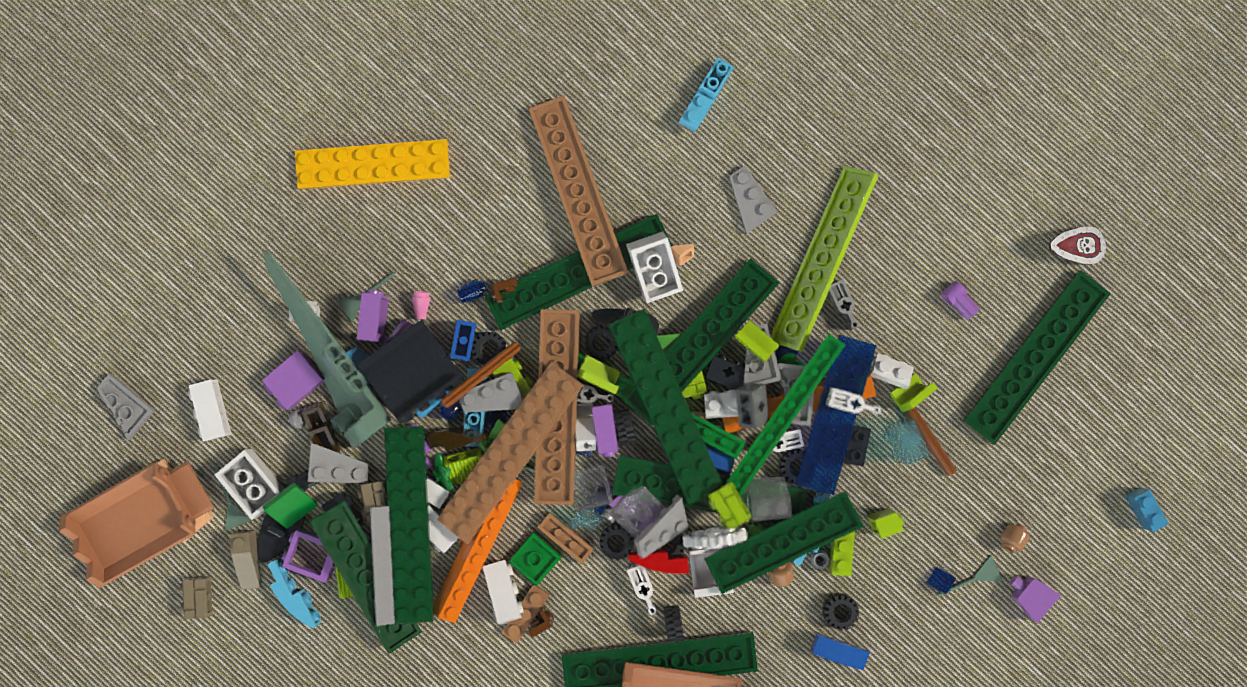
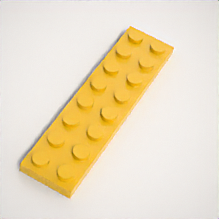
(372, 164)

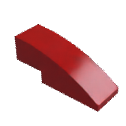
(661, 562)

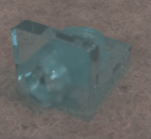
(587, 518)

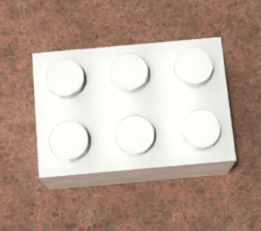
(654, 267)
(249, 482)

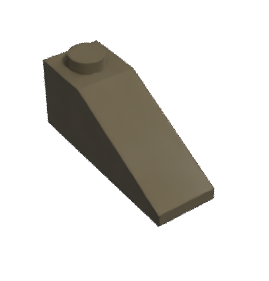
(245, 558)

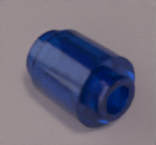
(471, 291)
(451, 411)

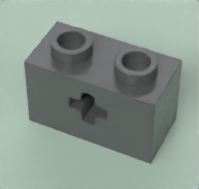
(752, 405)

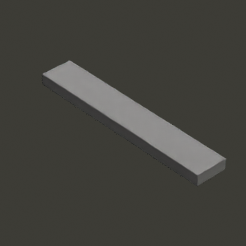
(382, 565)

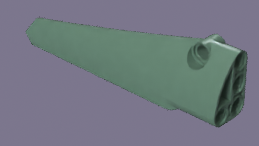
(354, 401)

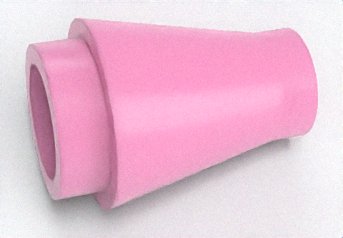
(421, 303)

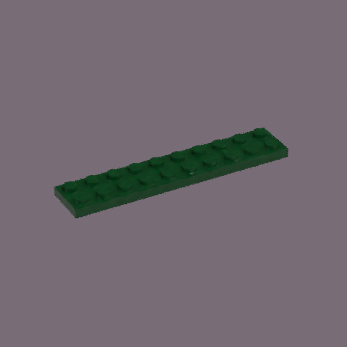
(561, 279)
(713, 328)
(1036, 357)
(666, 406)
(663, 485)
(409, 524)
(708, 655)

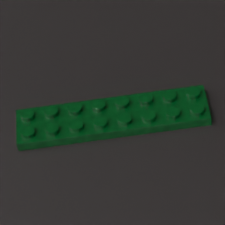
(783, 542)
(353, 559)

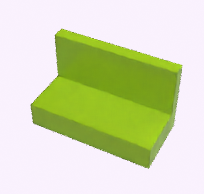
(756, 341)
(599, 374)
(916, 392)

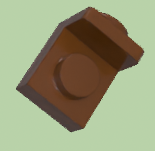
(506, 286)
(539, 626)

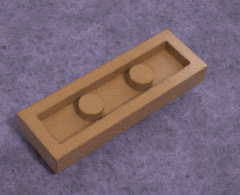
(565, 538)
(531, 605)

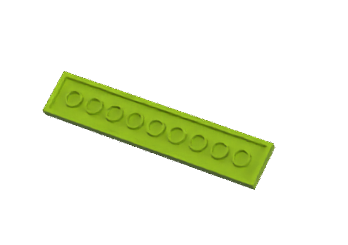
(823, 258)

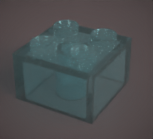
(905, 441)

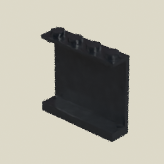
(411, 372)

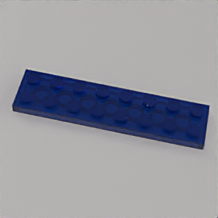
(832, 425)

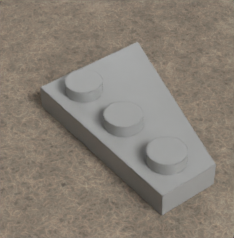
(751, 200)
(789, 375)
(493, 395)
(334, 467)

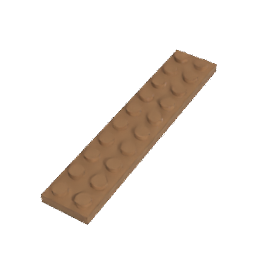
(578, 191)
(558, 450)
(509, 452)

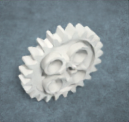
(714, 537)

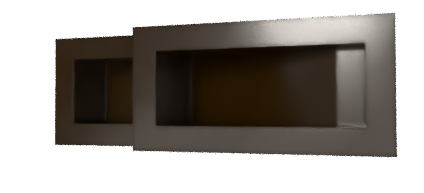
(320, 427)
(453, 438)

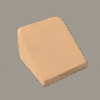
(682, 253)

